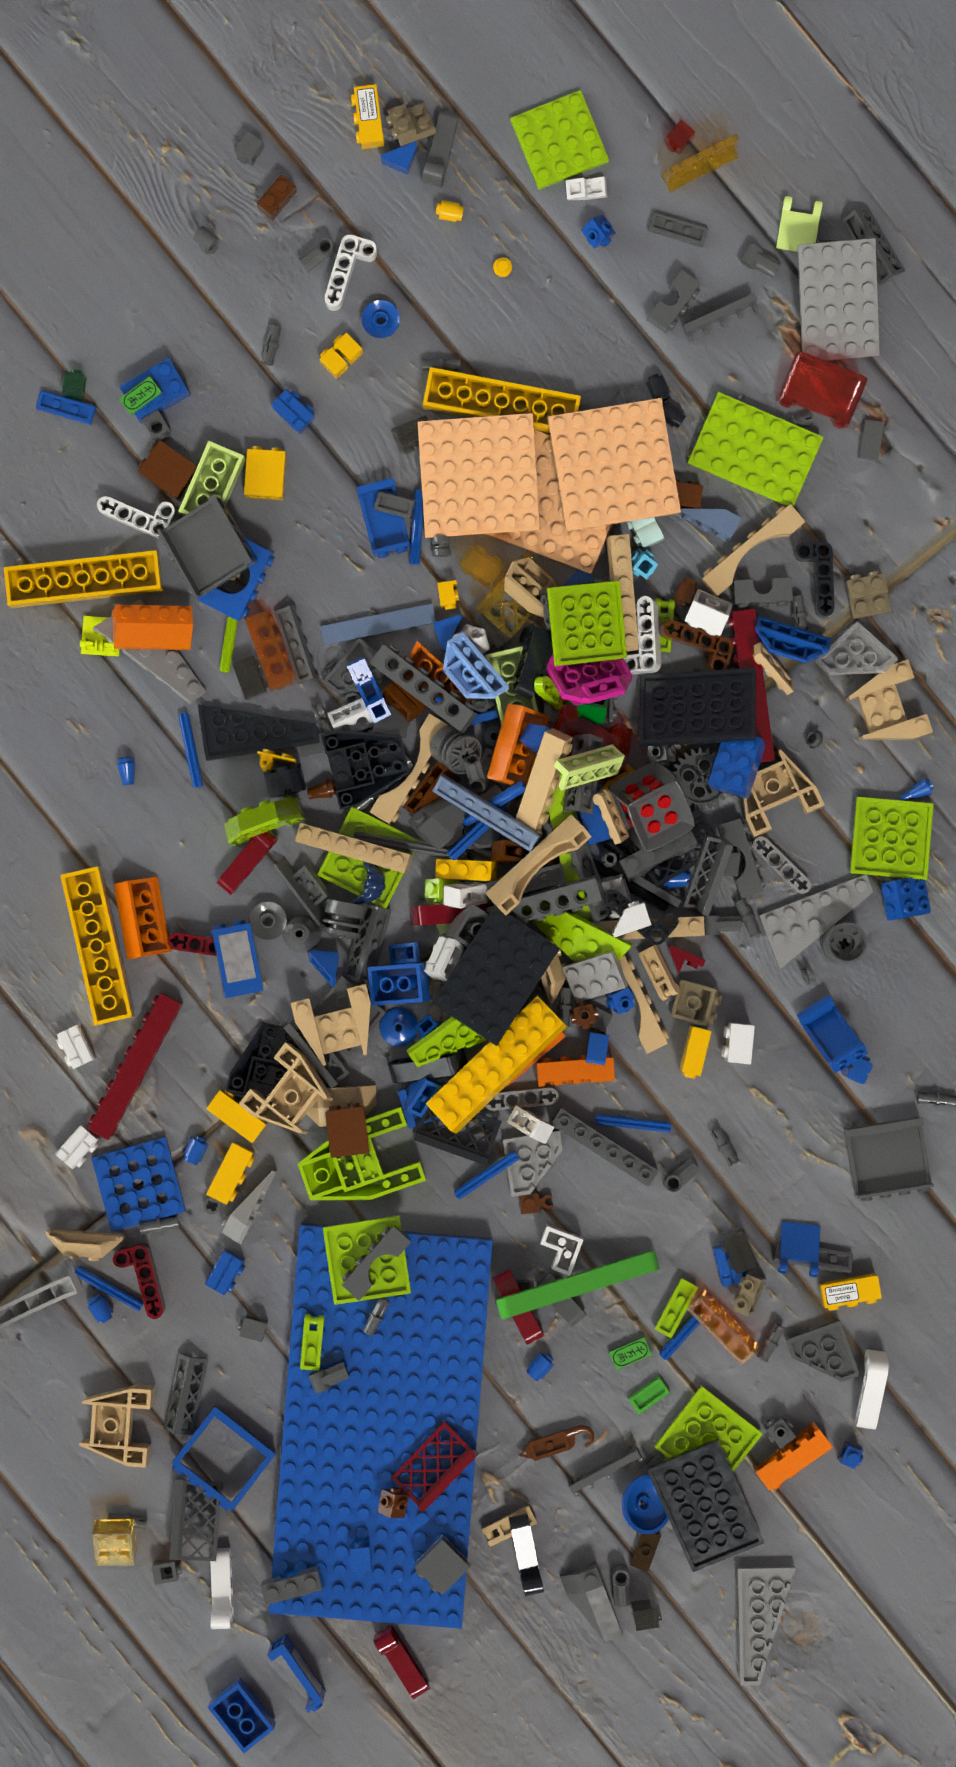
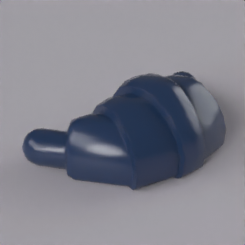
(373, 885)

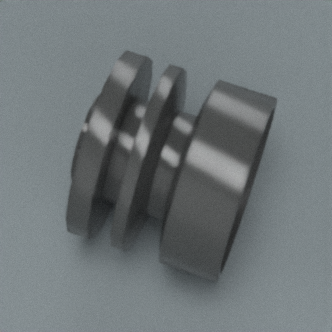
(452, 746)
(343, 919)
(851, 935)

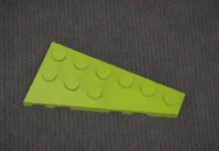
(578, 936)
(443, 1040)

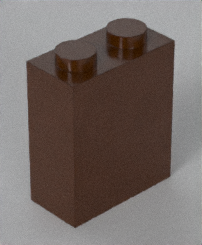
(167, 470)
(347, 1130)

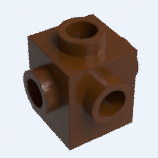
(584, 1007)
(393, 1503)

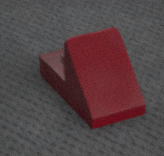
(679, 956)

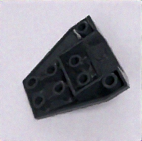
(363, 764)
(257, 1065)

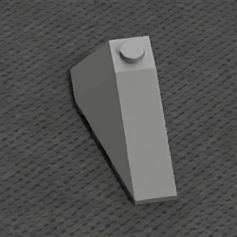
(241, 1219)

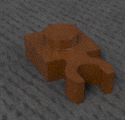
(531, 1203)

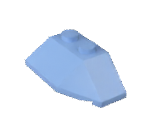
(471, 670)

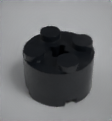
(285, 781)

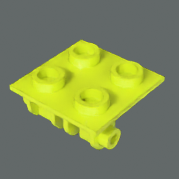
(93, 642)

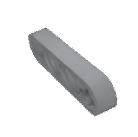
(784, 862)
(521, 1094)

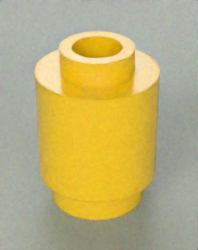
(449, 211)

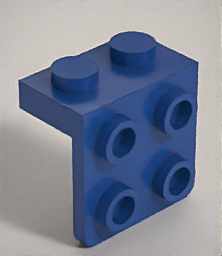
(905, 898)

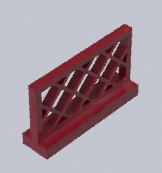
(446, 1479)

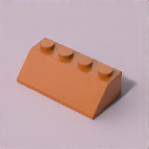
(152, 627)
(511, 758)
(142, 917)

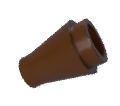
(322, 790)

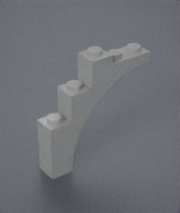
(39, 1298)

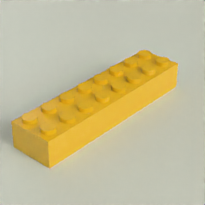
(484, 397)
(83, 579)
(97, 945)
(496, 1065)

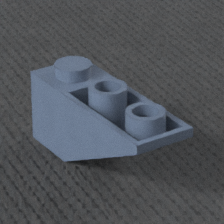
(718, 521)

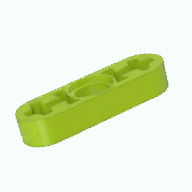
(546, 689)

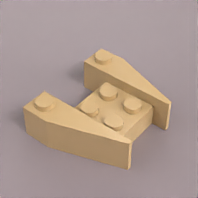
(884, 710)
(774, 787)
(337, 1028)
(292, 1095)
(113, 1424)

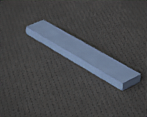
(378, 624)
(486, 812)

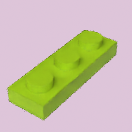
(676, 1307)

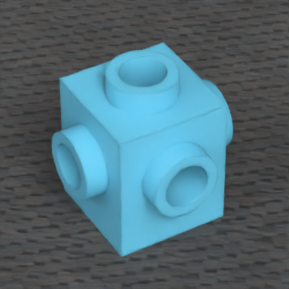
(643, 563)

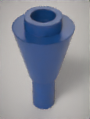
(920, 789)

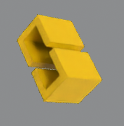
(334, 362)

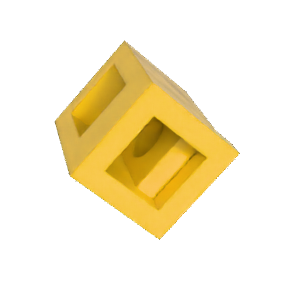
(448, 595)

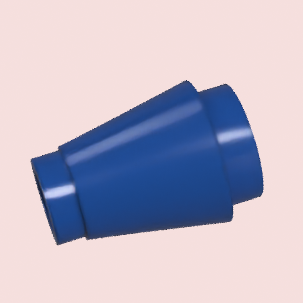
(127, 770)

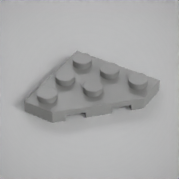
(856, 653)
(533, 1161)

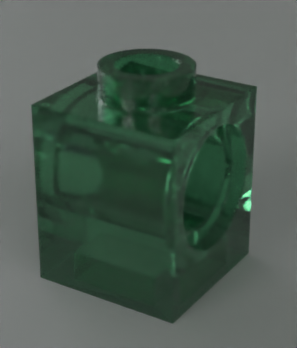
(74, 385)

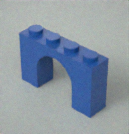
(236, 604)

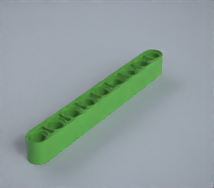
(577, 1284)

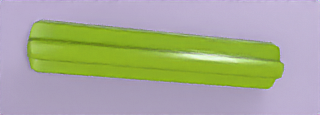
(228, 645)

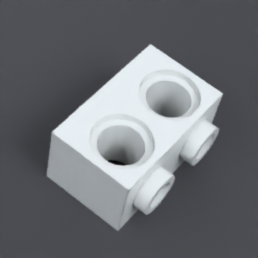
(351, 717)
(465, 893)
(530, 1124)

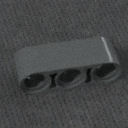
(568, 1308)

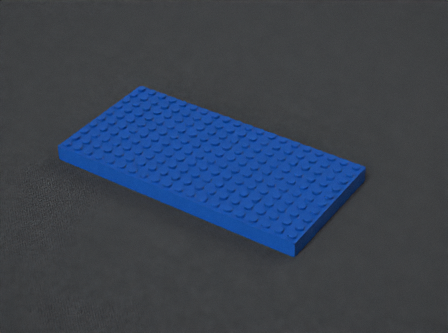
(361, 1431)

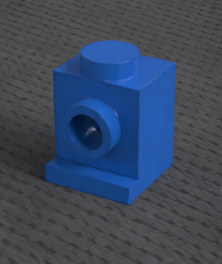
(850, 1455)

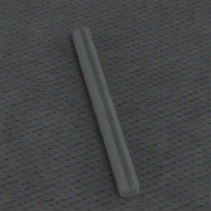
(405, 845)

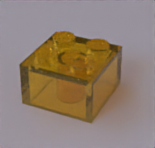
(481, 566)
(114, 1542)

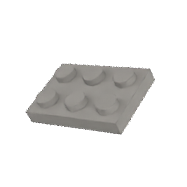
(595, 976)

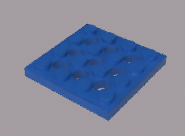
(137, 1214)

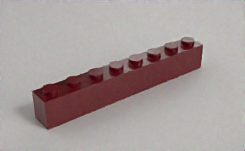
(744, 639)
(135, 1066)

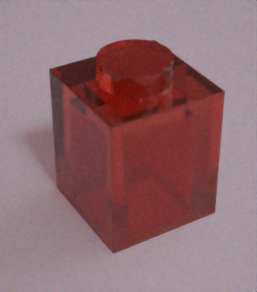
(679, 137)

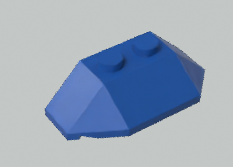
(791, 641)

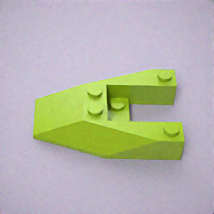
(263, 819)
(361, 1174)

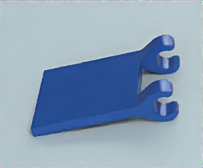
(799, 1244)

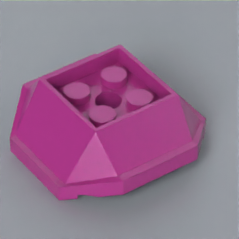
(590, 680)

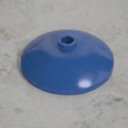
(650, 1515)

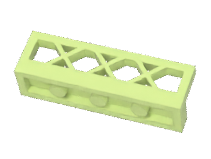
(589, 762)

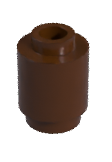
(685, 592)

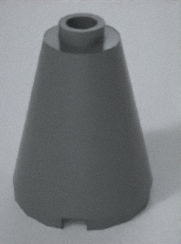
(311, 934)

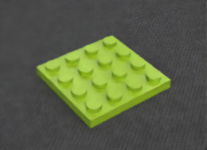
(559, 140)
(587, 623)
(891, 838)
(350, 872)
(348, 1243)
(707, 1419)

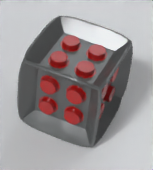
(652, 806)

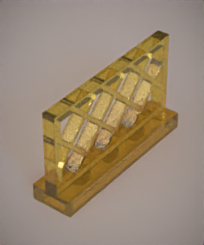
(701, 164)
(496, 594)

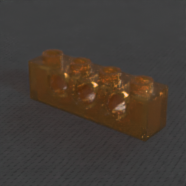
(255, 625)
(723, 1327)

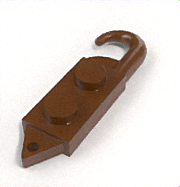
(555, 1443)

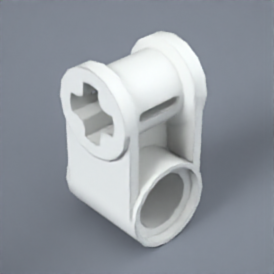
(476, 636)

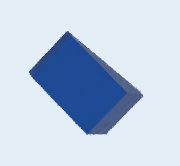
(401, 158)
(446, 629)
(533, 736)
(404, 953)
(326, 964)
(597, 1048)
(419, 1094)

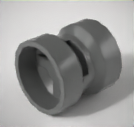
(441, 546)

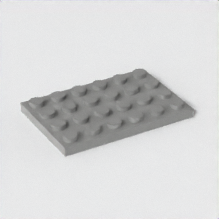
(839, 299)

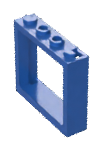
(195, 1480)

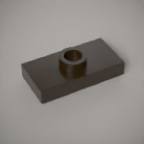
(645, 1551)

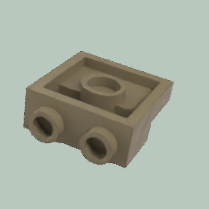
(410, 123)
(867, 595)
(696, 1003)
(751, 1289)

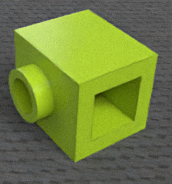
(435, 889)

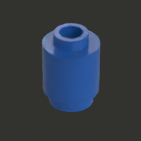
(679, 881)
(195, 1150)
(100, 1308)
(540, 1366)

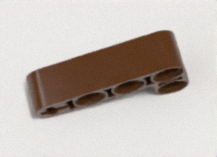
(695, 642)

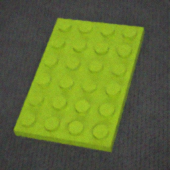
(755, 450)

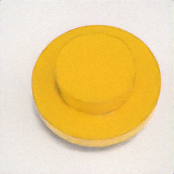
(502, 267)

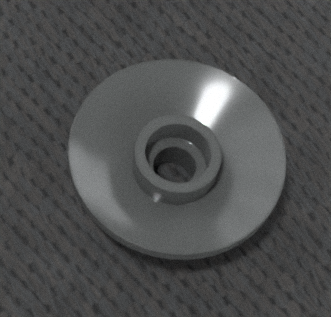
(258, 916)

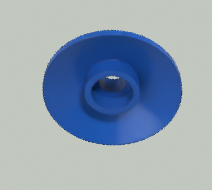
(376, 310)
(401, 1017)

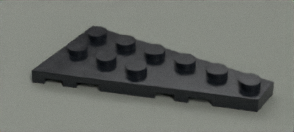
(243, 733)

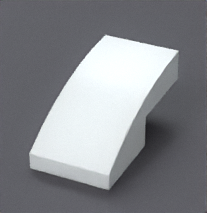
(586, 188)

